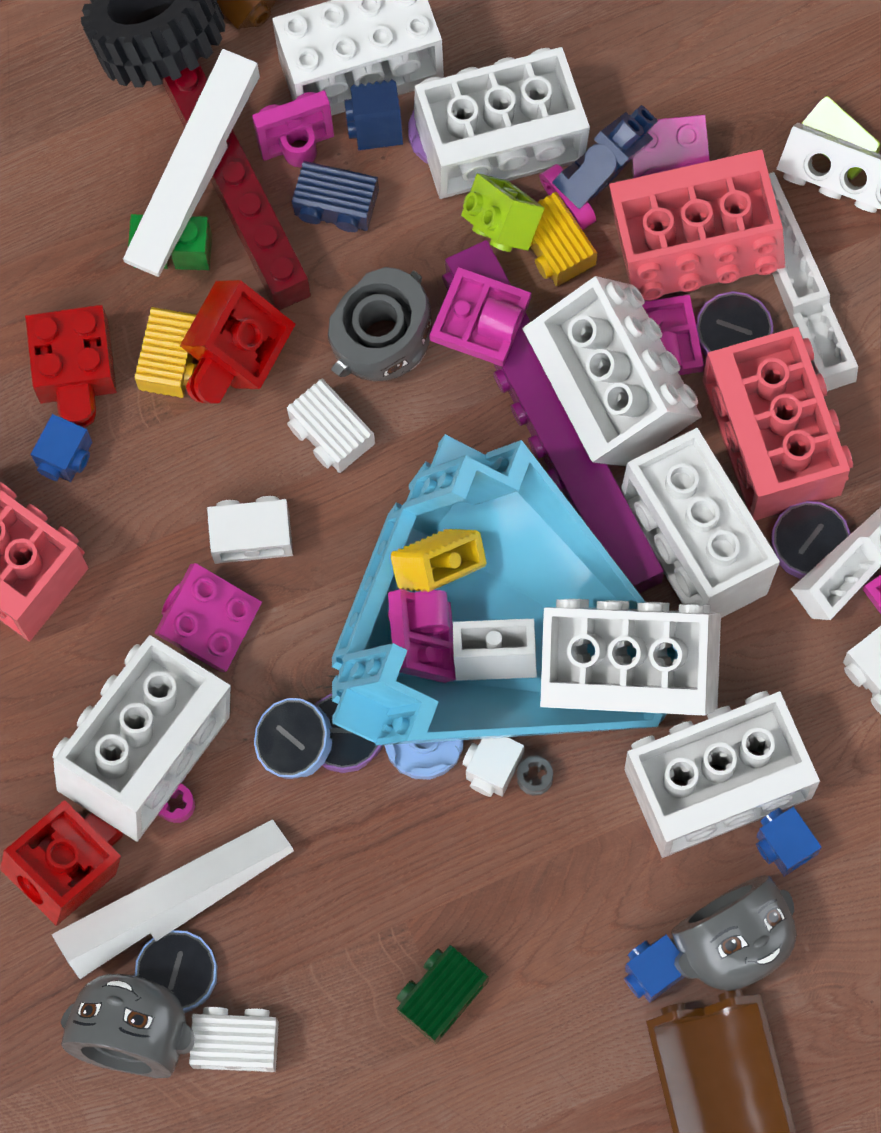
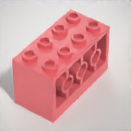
(698, 225)
(776, 422)
(35, 565)

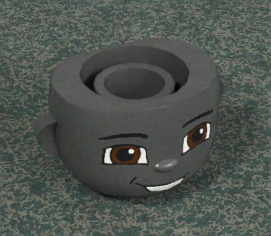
(381, 296)
(737, 936)
(127, 1026)

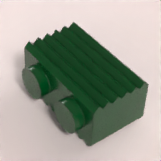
(441, 993)

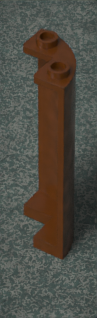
(720, 1067)

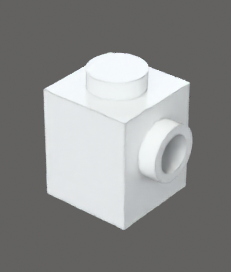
(492, 764)

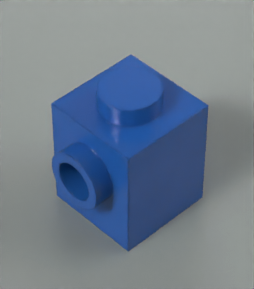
(61, 449)
(786, 840)
(652, 968)

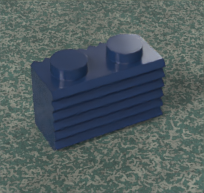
(374, 115)
(335, 197)

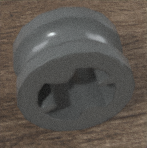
(523, 771)

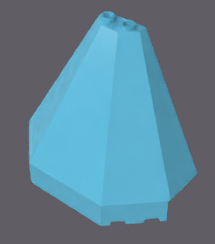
(533, 555)

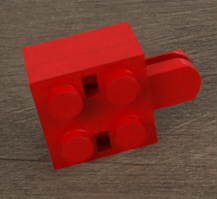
(234, 340)
(68, 361)
(62, 860)

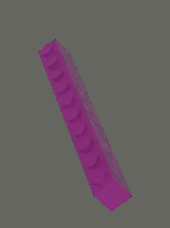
(584, 484)

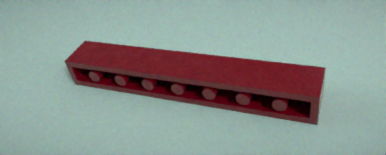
(246, 204)

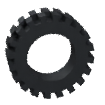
(151, 37)

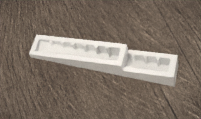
(193, 162)
(808, 301)
(842, 571)
(170, 899)

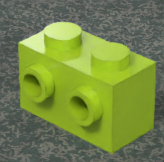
(502, 213)

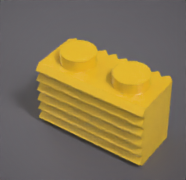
(560, 243)
(162, 362)
(438, 559)

